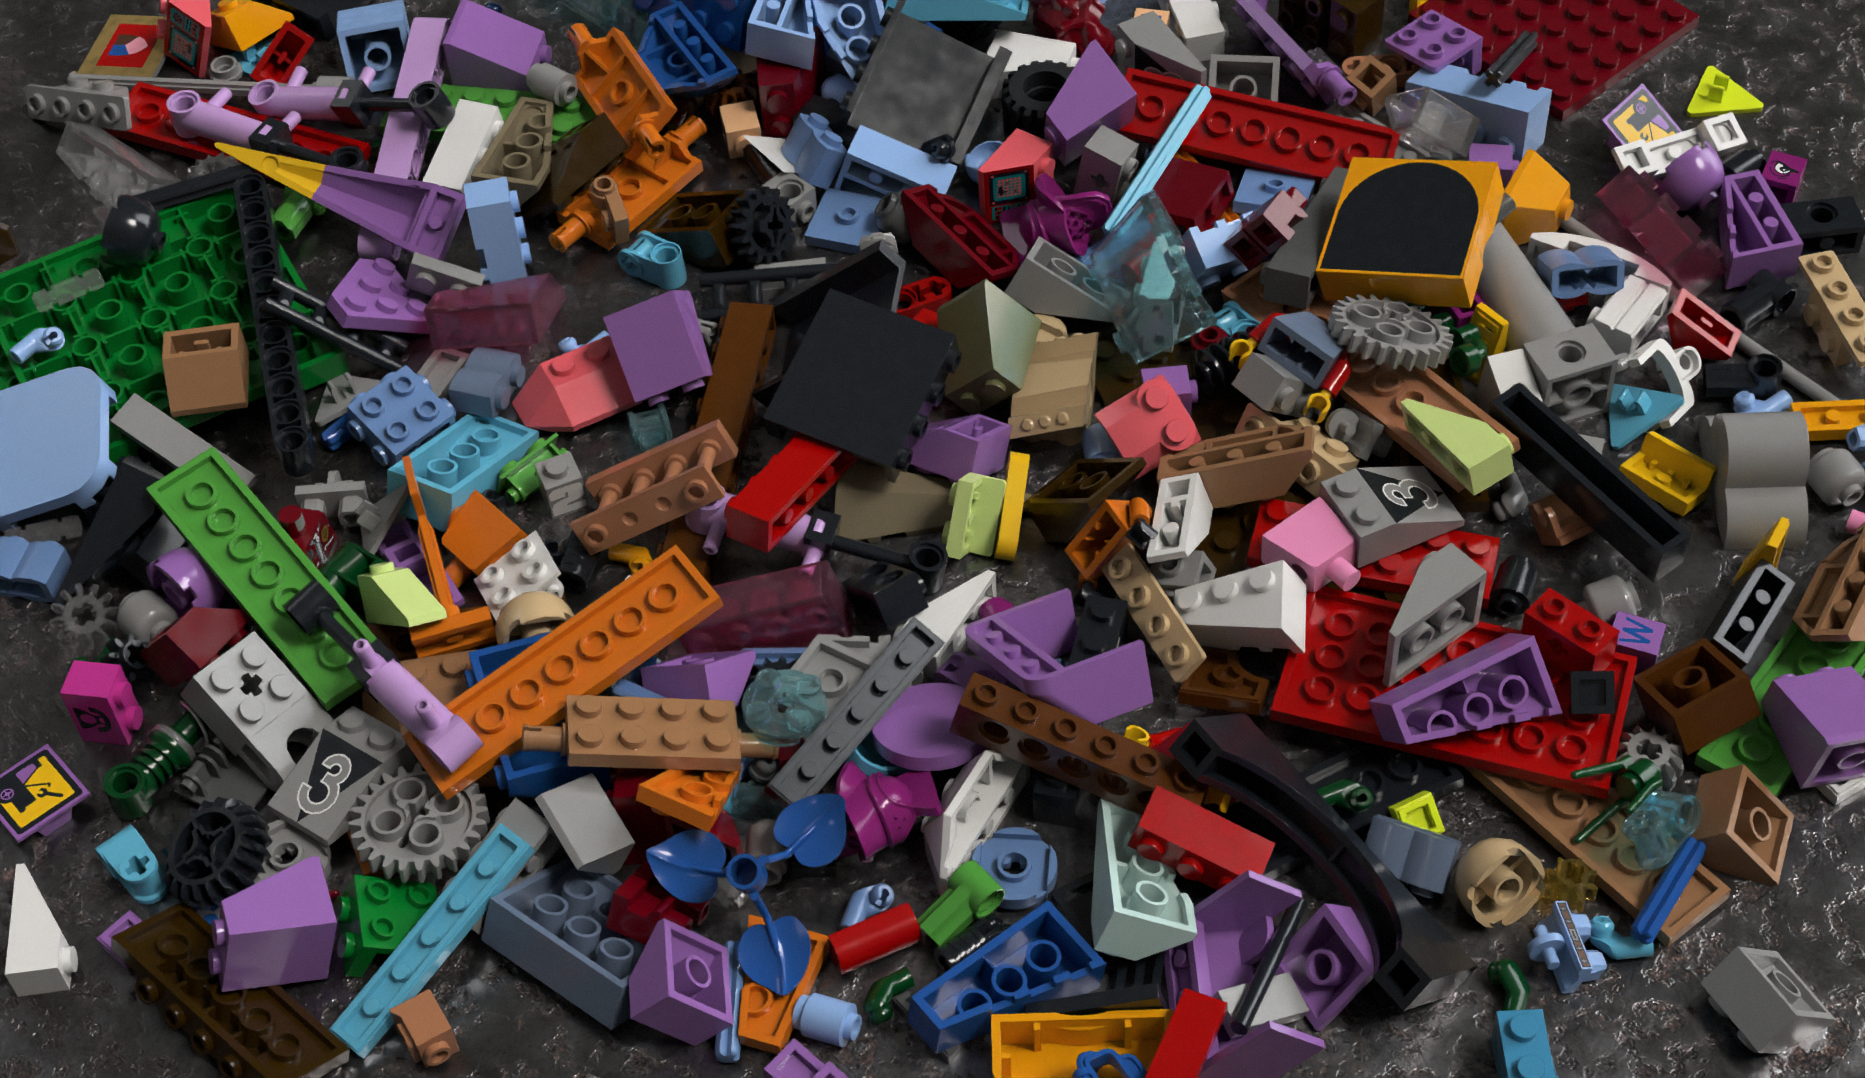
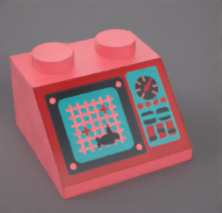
(186, 33)
(1011, 173)

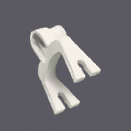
(1677, 369)

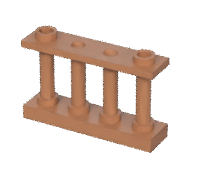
(655, 487)

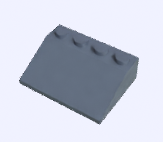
(560, 936)

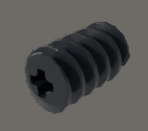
(1212, 364)

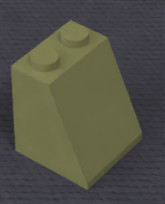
(994, 343)

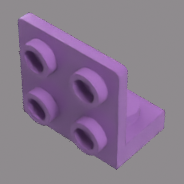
(1437, 42)

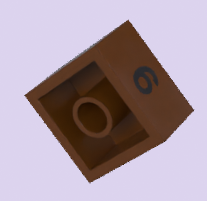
(1696, 696)

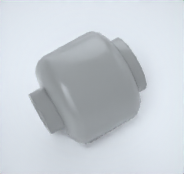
(1836, 477)
(1609, 596)
(144, 615)

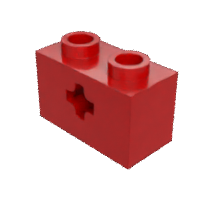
(1569, 634)

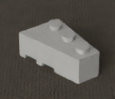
(534, 831)

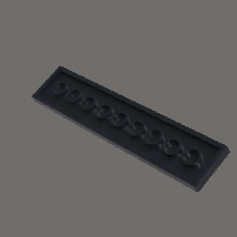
(1383, 770)

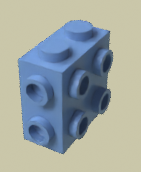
(398, 415)

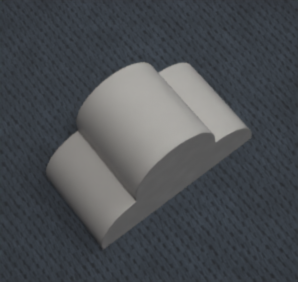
(1759, 474)

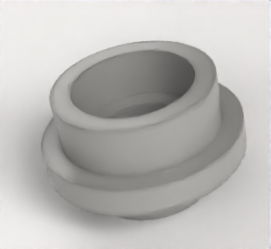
(225, 68)

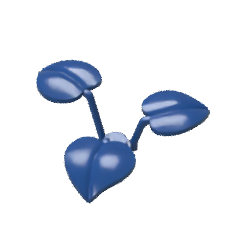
(693, 859)

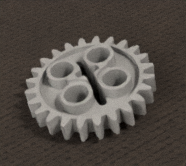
(1390, 332)
(413, 827)

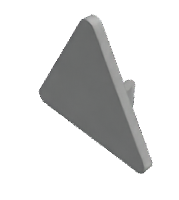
(339, 394)
(378, 517)

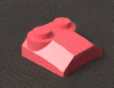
(1149, 423)

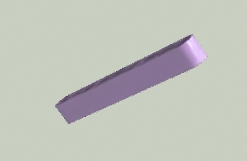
(405, 133)

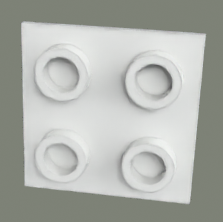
(519, 571)

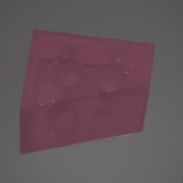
(494, 313)

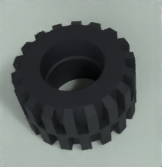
(1030, 94)

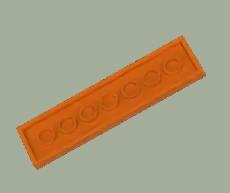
(575, 659)

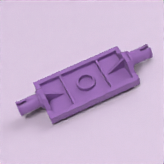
(1316, 79)

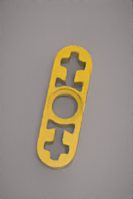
(1012, 507)

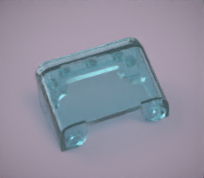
(1149, 281)

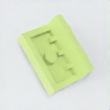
(975, 515)

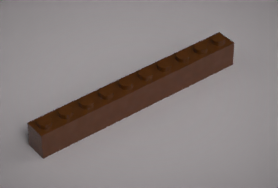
(737, 370)

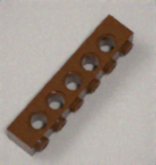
(1068, 746)

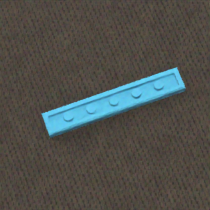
(432, 939)

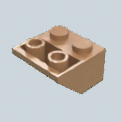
(206, 369)

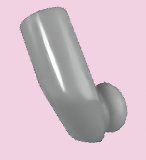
(1512, 500)

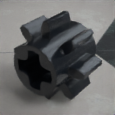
(125, 653)

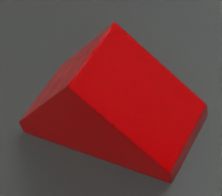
(283, 54)
(1701, 327)

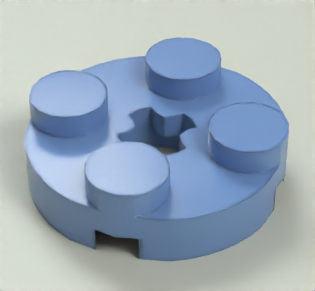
(1035, 858)

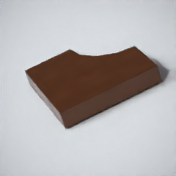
(1224, 684)

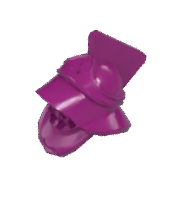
(1055, 219)
(883, 808)

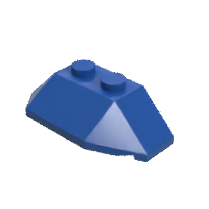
(684, 54)

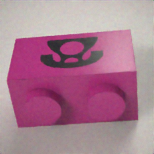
(101, 703)

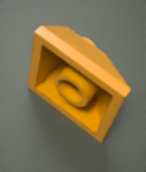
(244, 23)
(1539, 197)

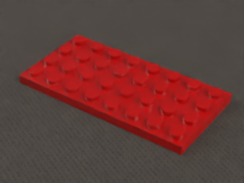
(1345, 670)

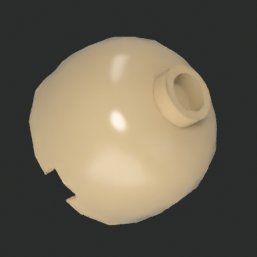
(531, 615)
(1498, 881)

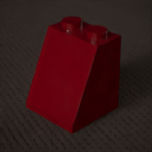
(788, 87)

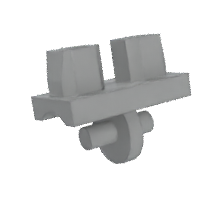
(1358, 432)
(334, 498)

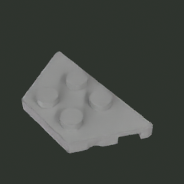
(837, 663)

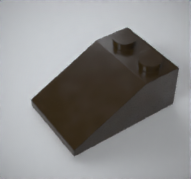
(699, 226)
(1077, 493)

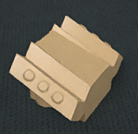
(1057, 391)

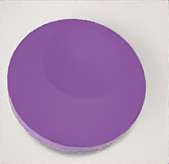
(917, 730)

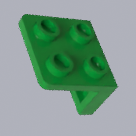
(376, 917)

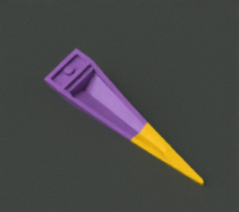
(400, 210)

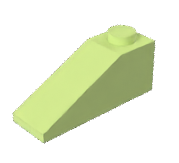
(1461, 444)
(397, 597)

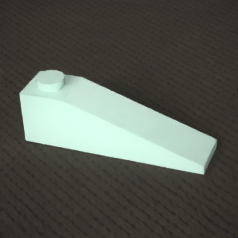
(1134, 898)

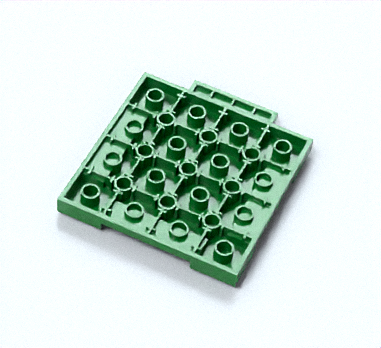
(121, 327)

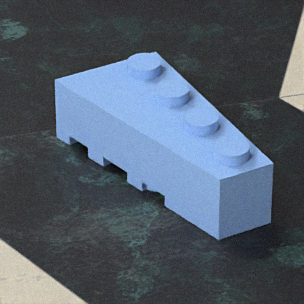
(1506, 113)

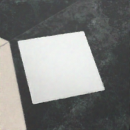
(772, 150)

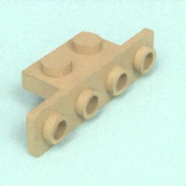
(1834, 308)
(1329, 455)
(1154, 613)

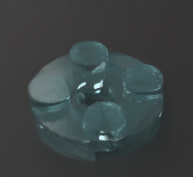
(779, 687)

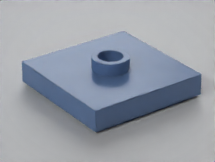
(1261, 185)
(842, 221)

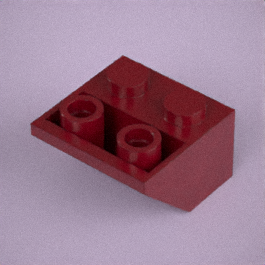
(194, 642)

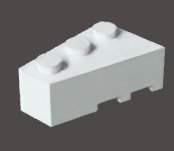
(1247, 609)

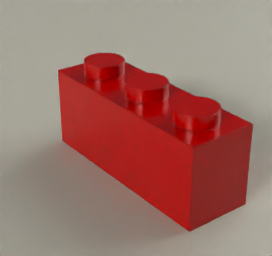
(1197, 841)

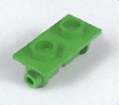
(520, 476)

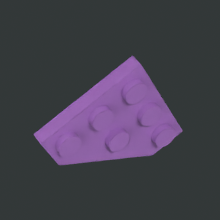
(376, 299)

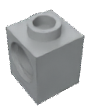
(800, 194)

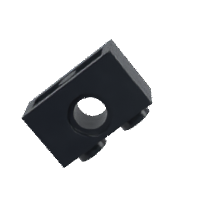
(1827, 225)

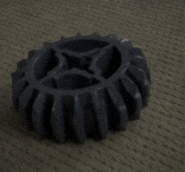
(215, 853)

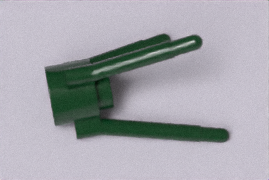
(1634, 783)

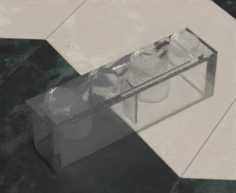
(108, 164)

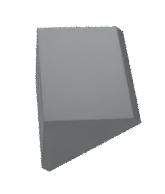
(587, 825)

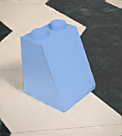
(375, 39)

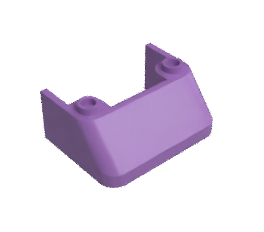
(1029, 636)
(1231, 937)

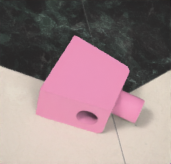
(1314, 547)

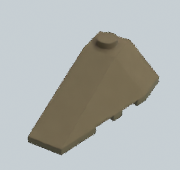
(521, 149)

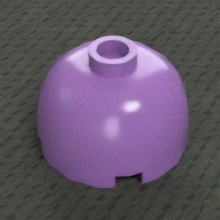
(1693, 178)
(185, 580)

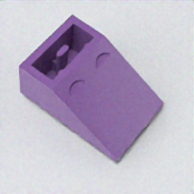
(962, 447)

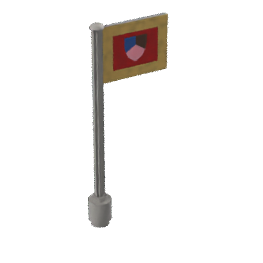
(132, 53)

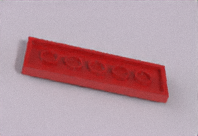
(1395, 571)

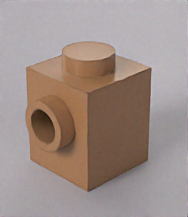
(1373, 83)

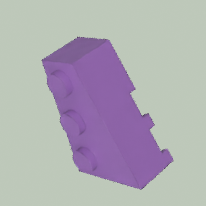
(1754, 230)

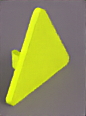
(1720, 96)

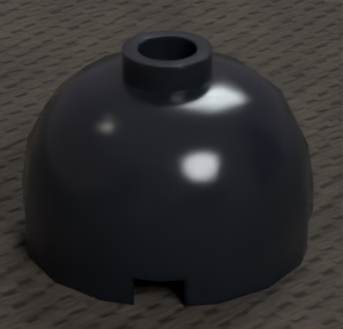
(132, 233)

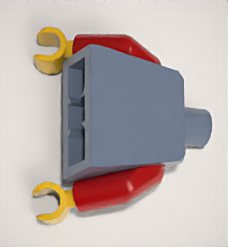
(1303, 348)

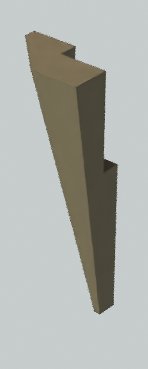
(882, 508)

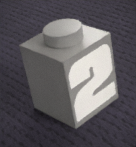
(561, 485)

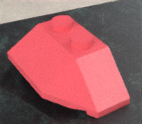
(575, 389)

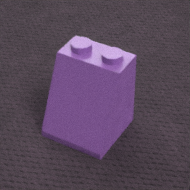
(492, 48)
(1089, 98)
(660, 346)
(1820, 724)
(275, 930)

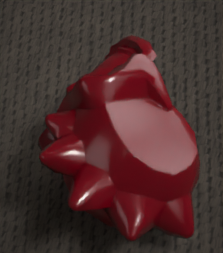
(1073, 22)

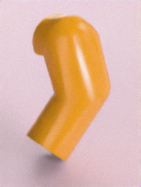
(633, 555)

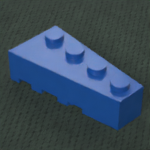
(1024, 964)

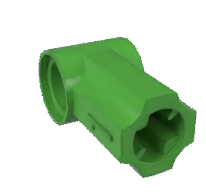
(295, 214)
(969, 896)

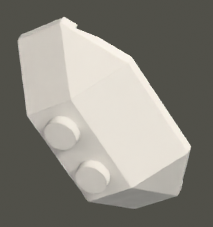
(971, 811)

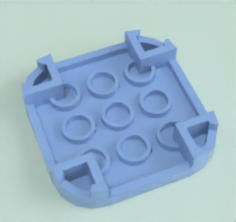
(53, 443)

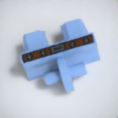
(1561, 945)

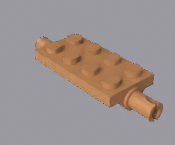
(648, 734)

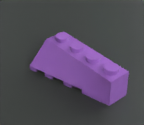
(1473, 692)

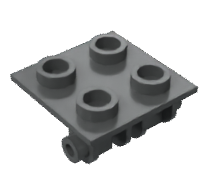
(221, 775)

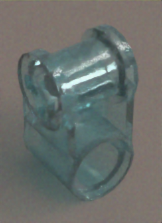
(650, 428)
(1661, 827)

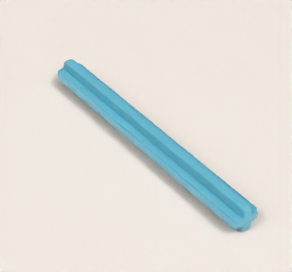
(1161, 153)

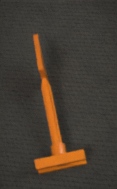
(459, 629)

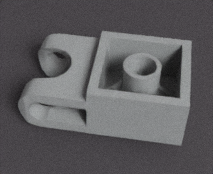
(264, 716)

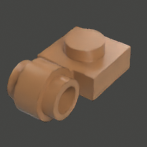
(606, 197)

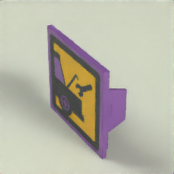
(1638, 118)
(38, 794)

